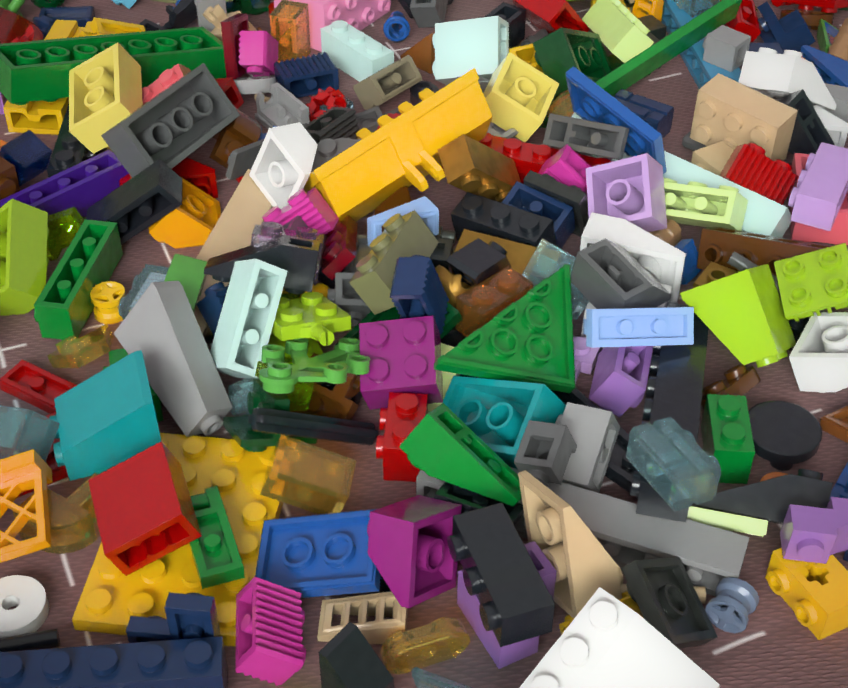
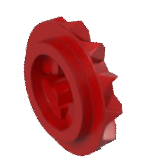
(328, 97)

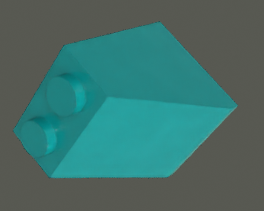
(106, 419)

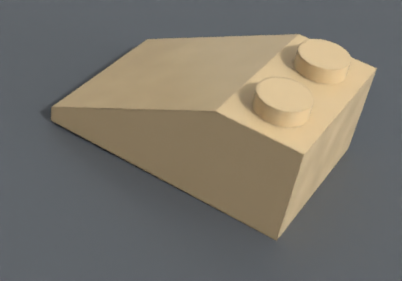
(568, 545)

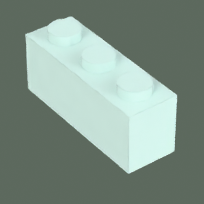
(354, 50)
(247, 317)

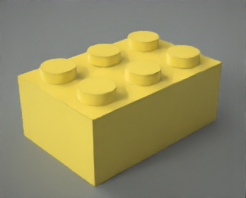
(103, 94)

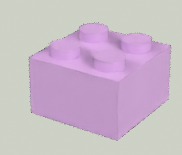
(629, 191)

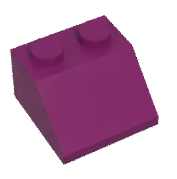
(412, 547)

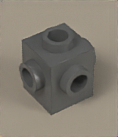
(348, 298)

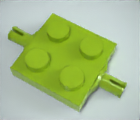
(309, 317)

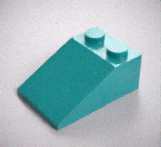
(501, 410)

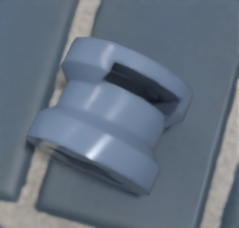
(732, 605)

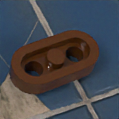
(811, 17)
(737, 382)

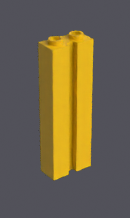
(39, 115)

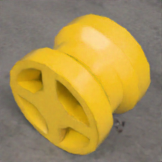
(106, 300)

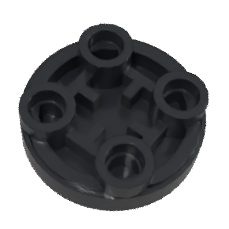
(784, 433)

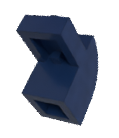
(788, 31)

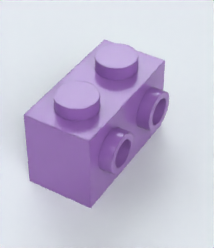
(620, 377)

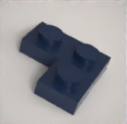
(187, 618)

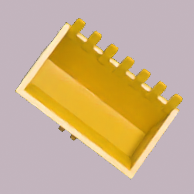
(402, 148)

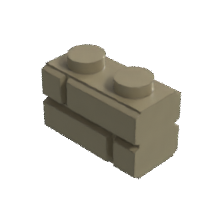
(387, 82)

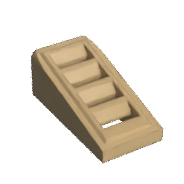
(376, 605)

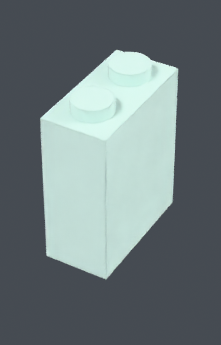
(469, 45)

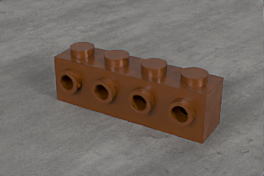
(719, 244)

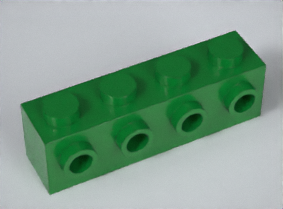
(66, 297)

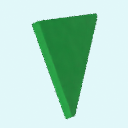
(524, 341)

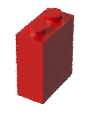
(551, 14)
(143, 509)

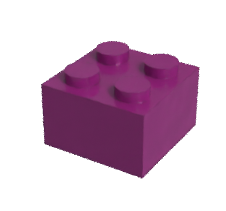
(400, 359)

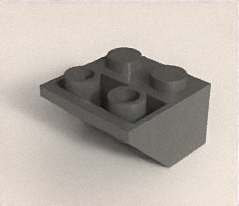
(615, 278)

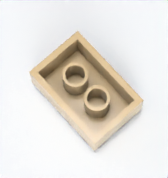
(740, 116)

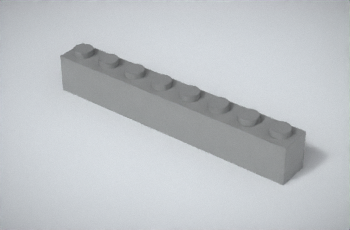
(703, 549)

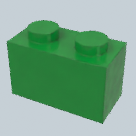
(728, 436)

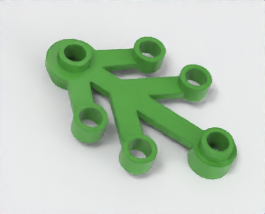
(326, 367)

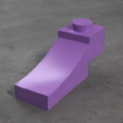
(815, 532)

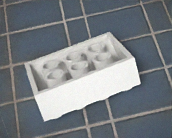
(615, 649)

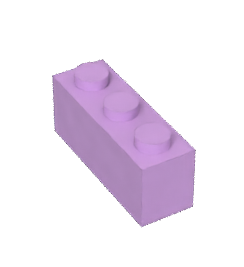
(821, 187)

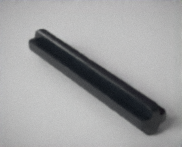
(312, 426)

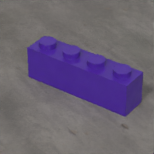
(74, 187)

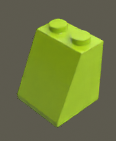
(745, 315)

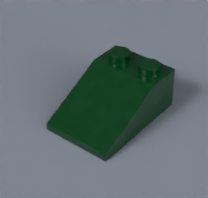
(571, 48)

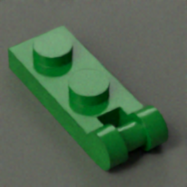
(216, 550)

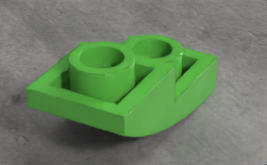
(190, 275)

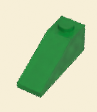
(455, 454)

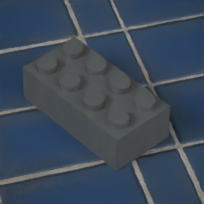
(172, 123)

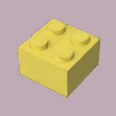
(519, 96)

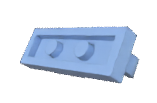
(639, 326)

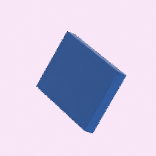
(319, 554)

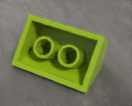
(22, 256)

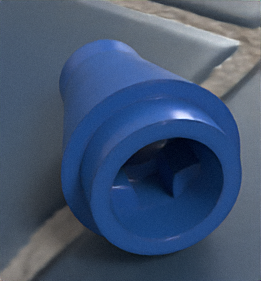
(398, 31)

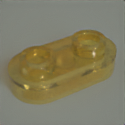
(424, 645)

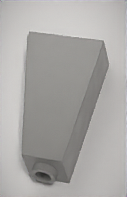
(176, 358)

